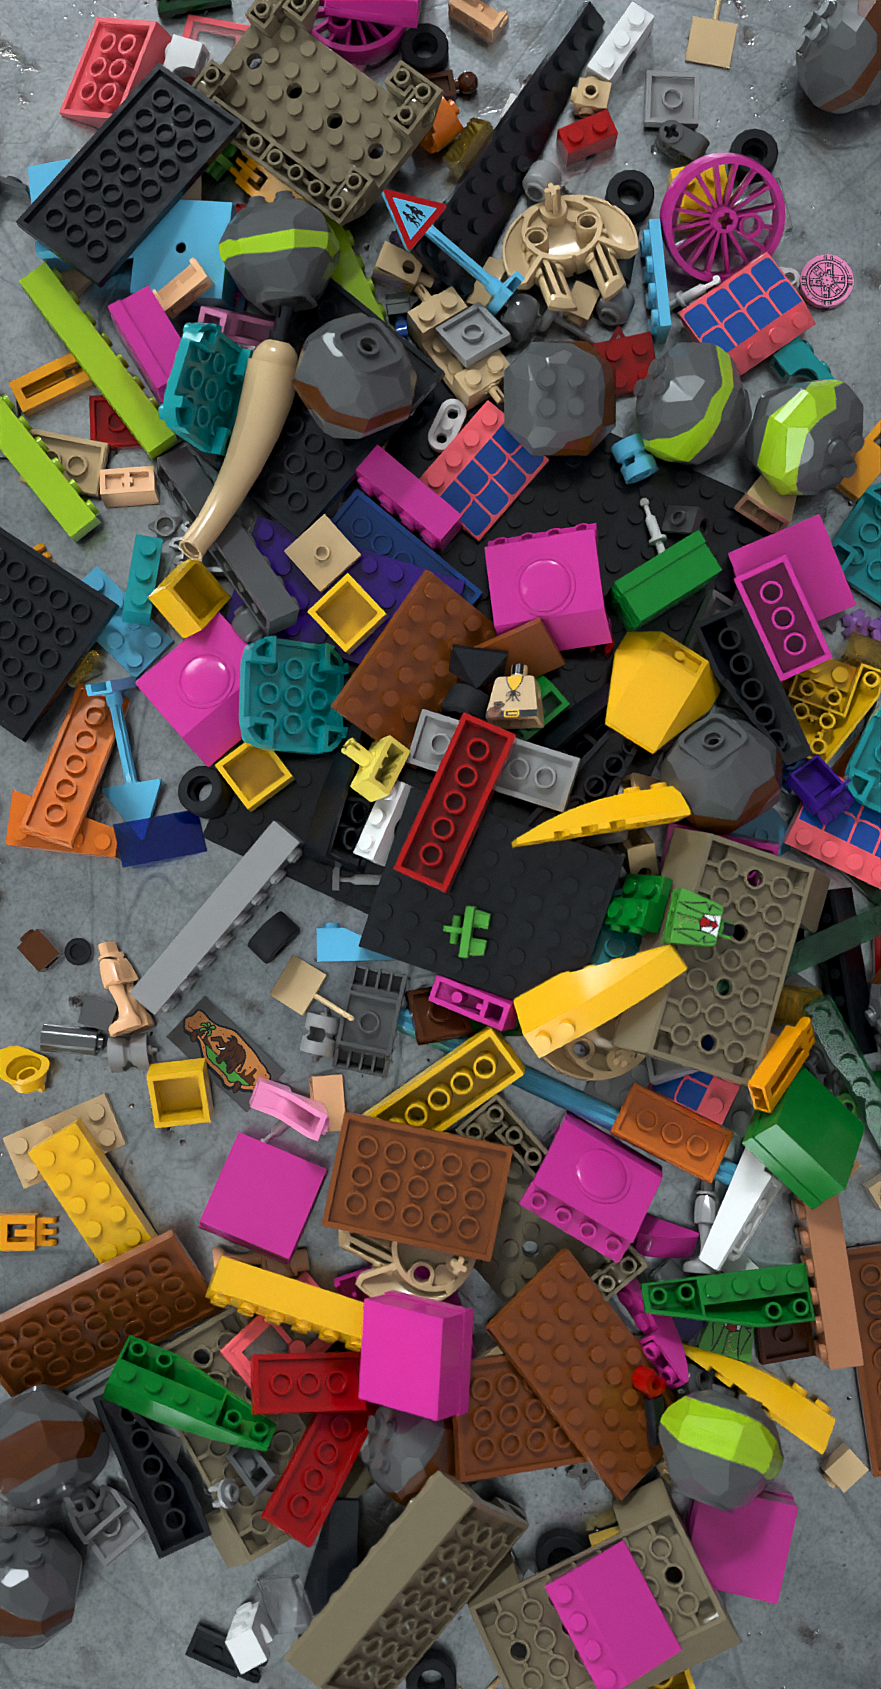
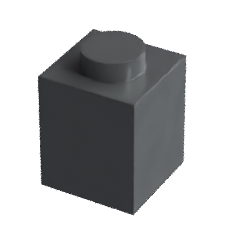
(98, 1013)

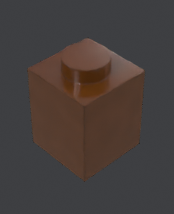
(39, 949)

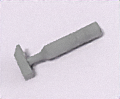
(356, 879)

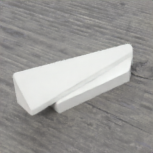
(741, 1211)

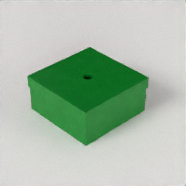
(663, 582)
(807, 1140)

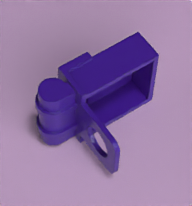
(820, 790)

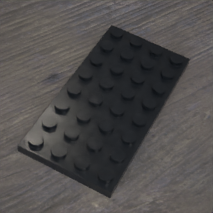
(129, 175)

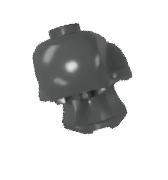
(519, 317)

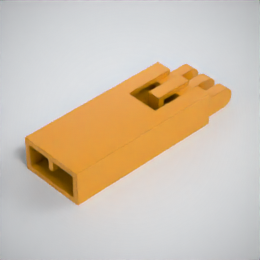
(249, 172)
(48, 385)
(868, 466)
(781, 1065)
(29, 1238)

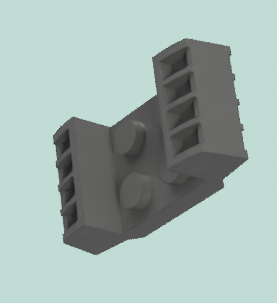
(375, 1002)

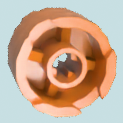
(444, 129)

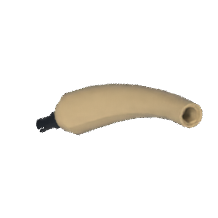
(258, 424)

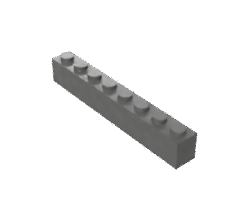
(234, 548)

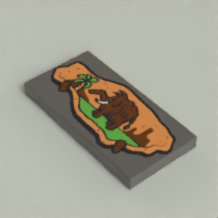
(230, 1054)

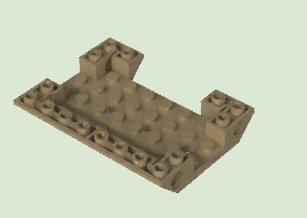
(294, 135)
(680, 1013)
(510, 1265)
(239, 1530)
(407, 1588)
(523, 1612)

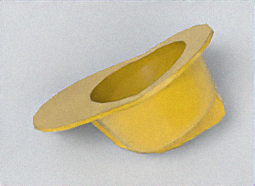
(23, 1069)

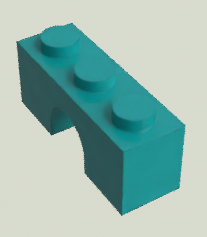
(798, 360)
(142, 580)

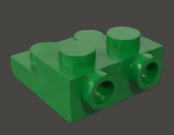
(640, 905)

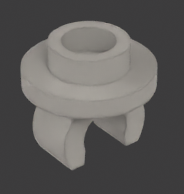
(227, 1493)

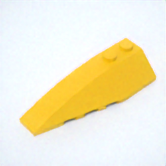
(612, 814)
(591, 996)
(784, 1402)

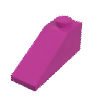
(474, 1003)

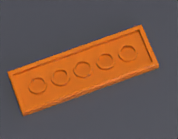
(72, 770)

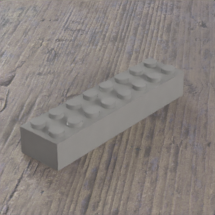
(217, 918)

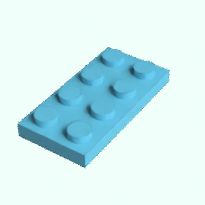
(655, 275)
(129, 644)

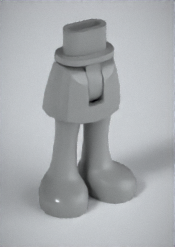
(705, 1213)

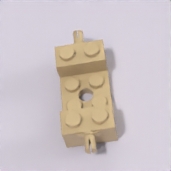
(468, 384)

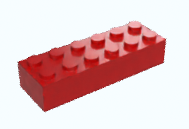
(455, 803)

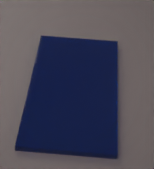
(159, 838)

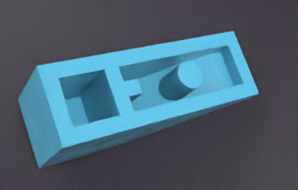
(341, 945)

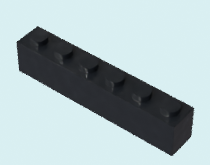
(845, 973)

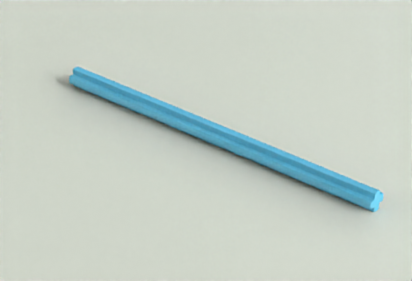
(558, 1093)

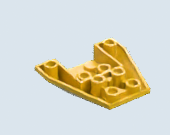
(657, 689)
(832, 702)

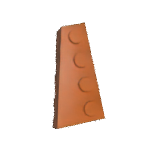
(93, 839)

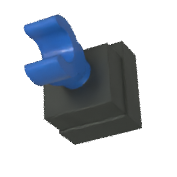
(397, 307)

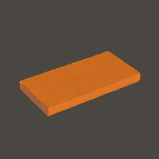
(671, 1133)

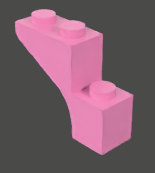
(238, 326)
(297, 1111)

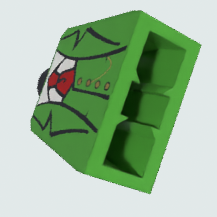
(695, 921)
(726, 1340)

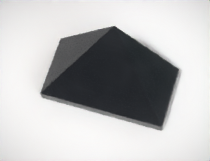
(477, 665)

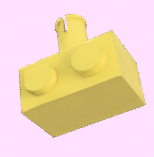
(377, 766)

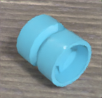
(633, 449)

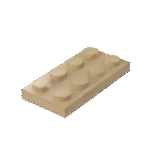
(96, 1115)

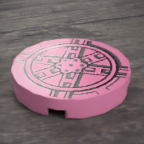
(826, 281)

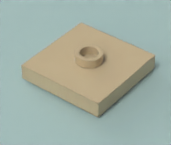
(323, 553)

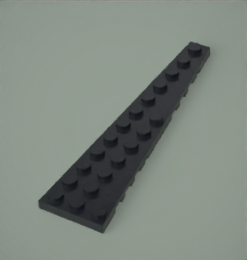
(494, 178)

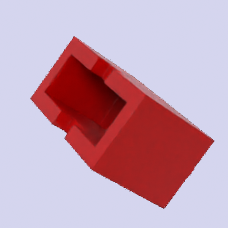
(586, 137)

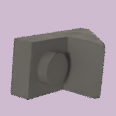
(253, 1468)

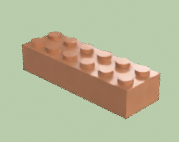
(829, 1283)

